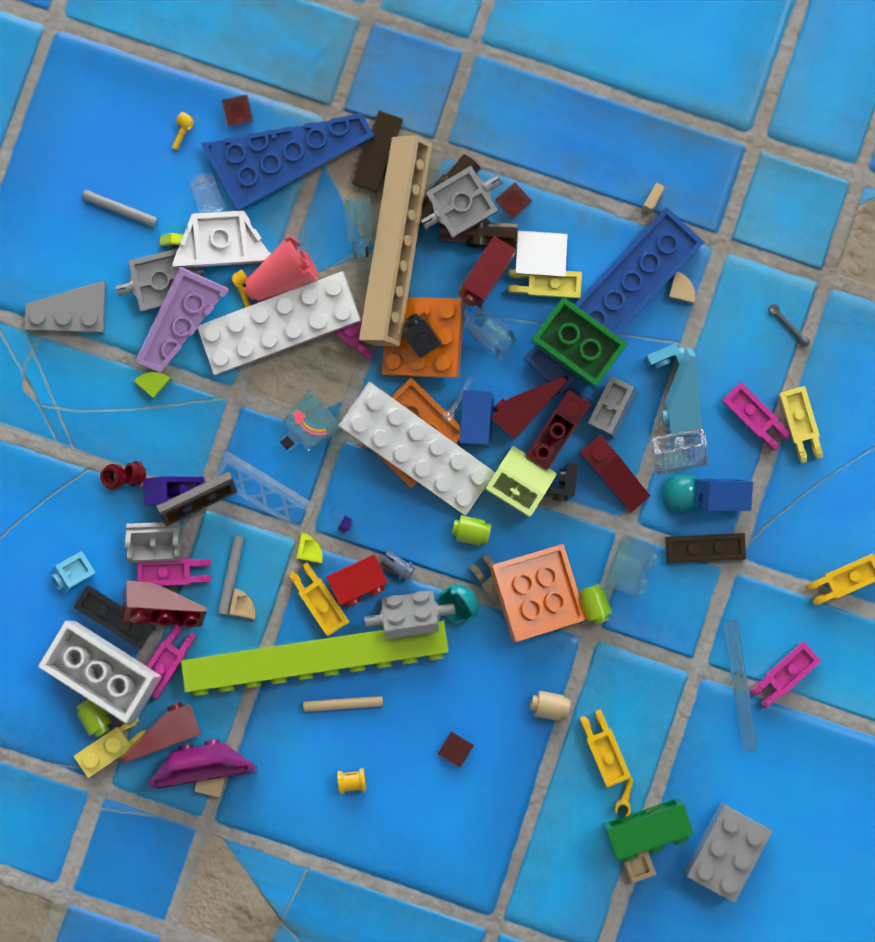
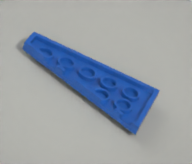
(272, 159)

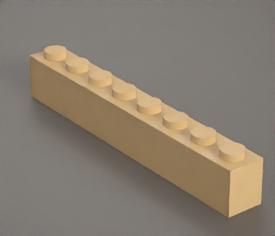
(395, 241)

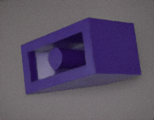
(163, 488)

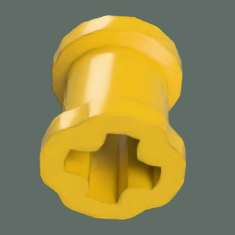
(351, 781)

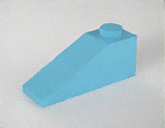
(683, 400)

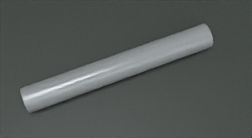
(119, 208)
(231, 574)

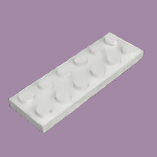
(279, 323)
(416, 448)

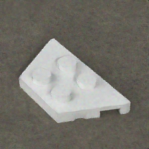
(219, 241)

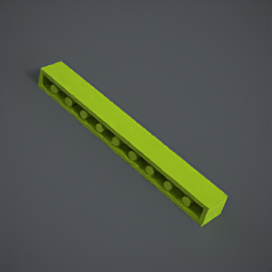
(308, 658)

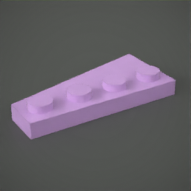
(182, 310)

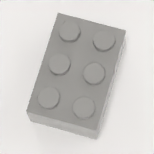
(727, 852)

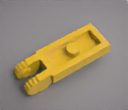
(845, 579)
(320, 602)
(606, 752)

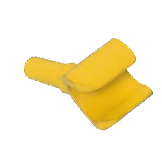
(186, 123)
(239, 280)
(625, 798)

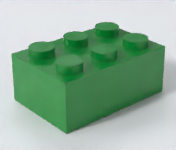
(578, 343)
(648, 830)

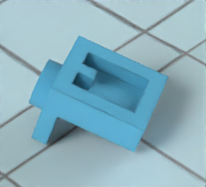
(661, 357)
(71, 572)

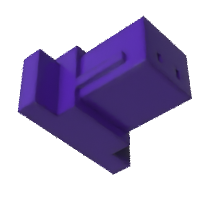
(345, 524)

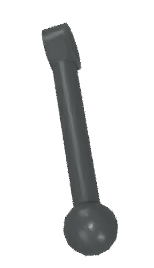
(774, 310)

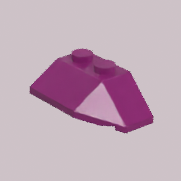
(200, 764)

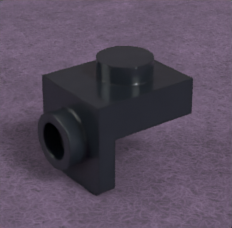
(420, 334)

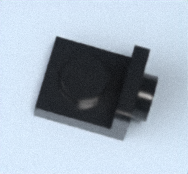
(568, 479)

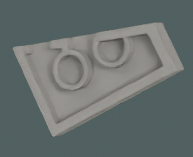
(71, 311)

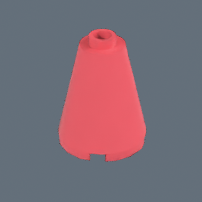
(281, 272)

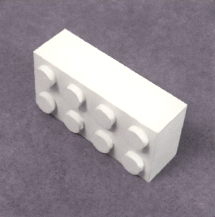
(100, 671)

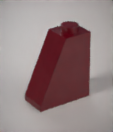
(487, 273)

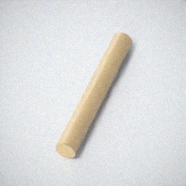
(347, 703)

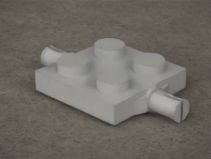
(461, 202)
(152, 279)
(409, 614)

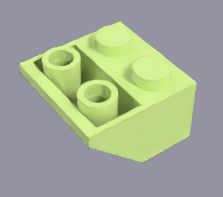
(520, 482)

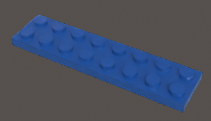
(629, 283)

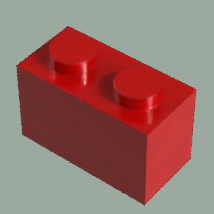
(356, 580)

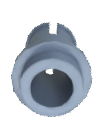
(398, 565)

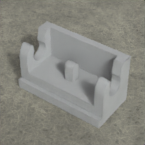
(612, 407)
(153, 542)

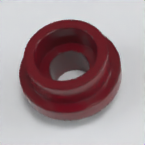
(135, 473)
(107, 476)

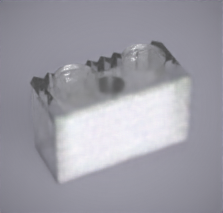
(679, 451)

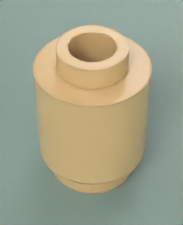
(550, 706)

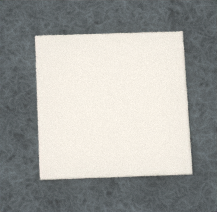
(541, 253)

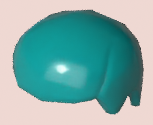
(680, 492)
(464, 602)

